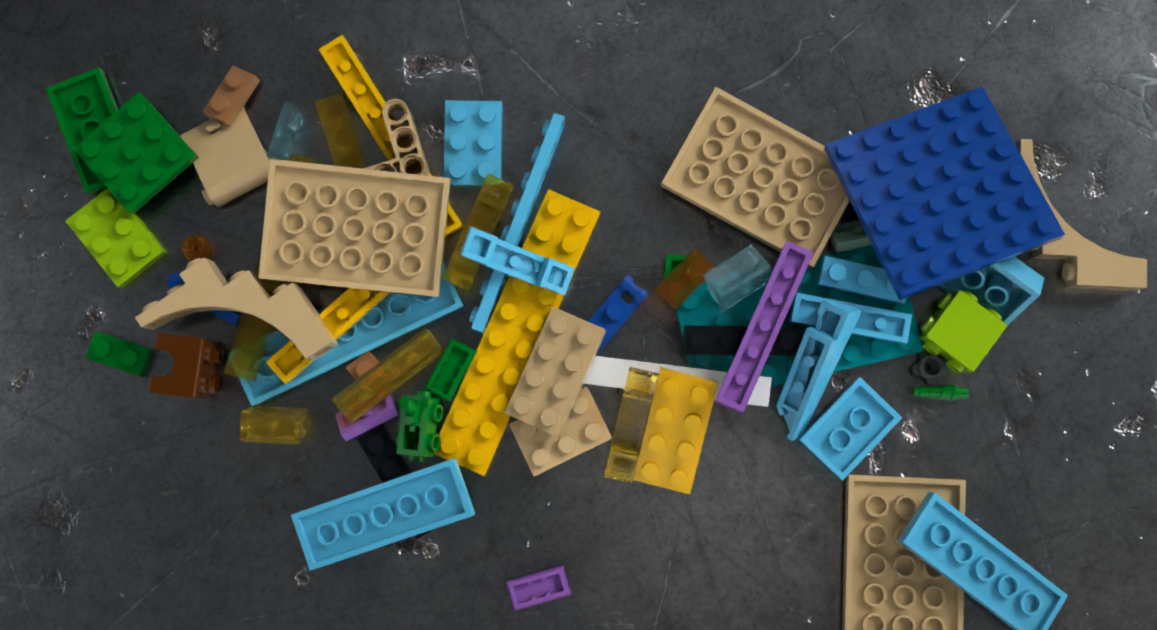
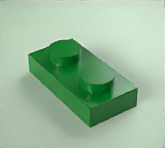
(119, 354)

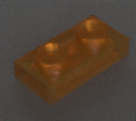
(684, 279)

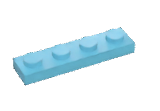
(872, 322)

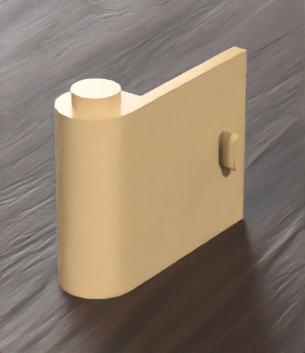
(229, 158)

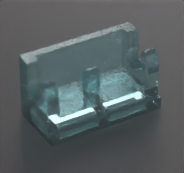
(738, 277)

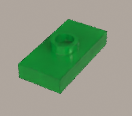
(450, 370)

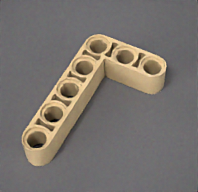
(397, 130)

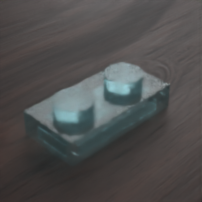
(288, 123)

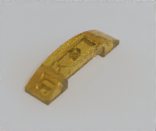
(483, 216)
(630, 424)

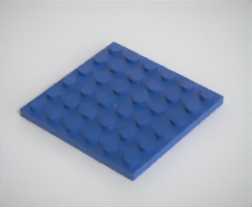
(942, 192)

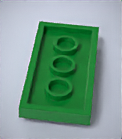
(80, 108)

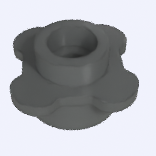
(937, 367)

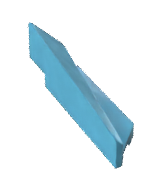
(815, 364)

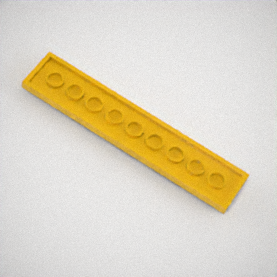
(477, 413)

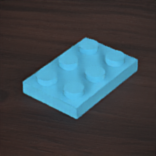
(472, 141)
(850, 428)

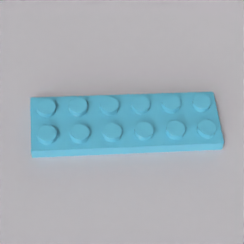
(383, 514)
(981, 566)

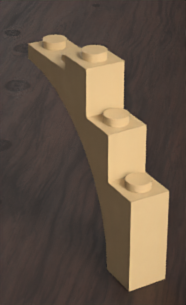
(1085, 262)
(209, 291)

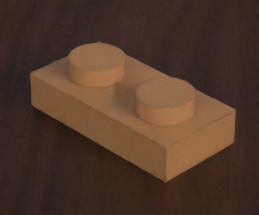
(231, 96)

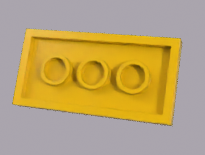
(675, 430)

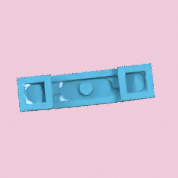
(516, 262)

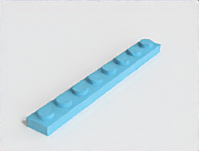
(521, 211)

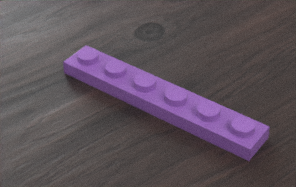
(764, 327)

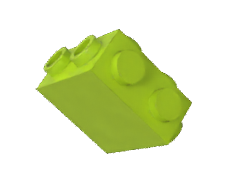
(961, 331)

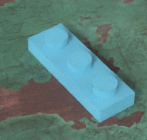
(857, 279)

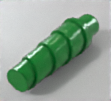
(944, 392)

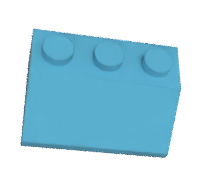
(1003, 287)

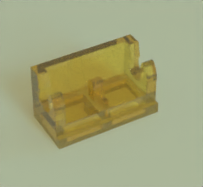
(272, 424)

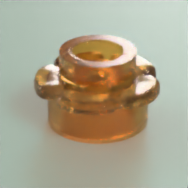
(193, 241)

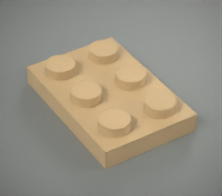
(580, 433)

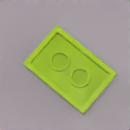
(116, 238)

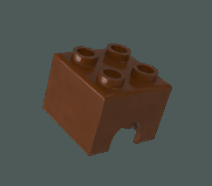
(193, 366)

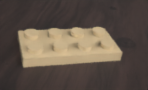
(555, 371)

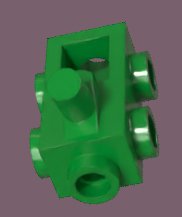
(418, 426)

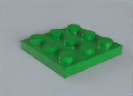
(136, 153)

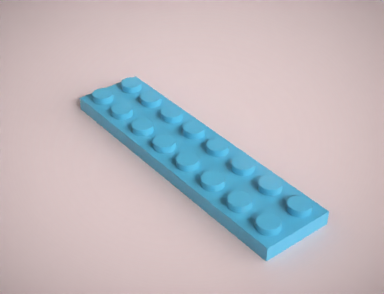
(386, 322)

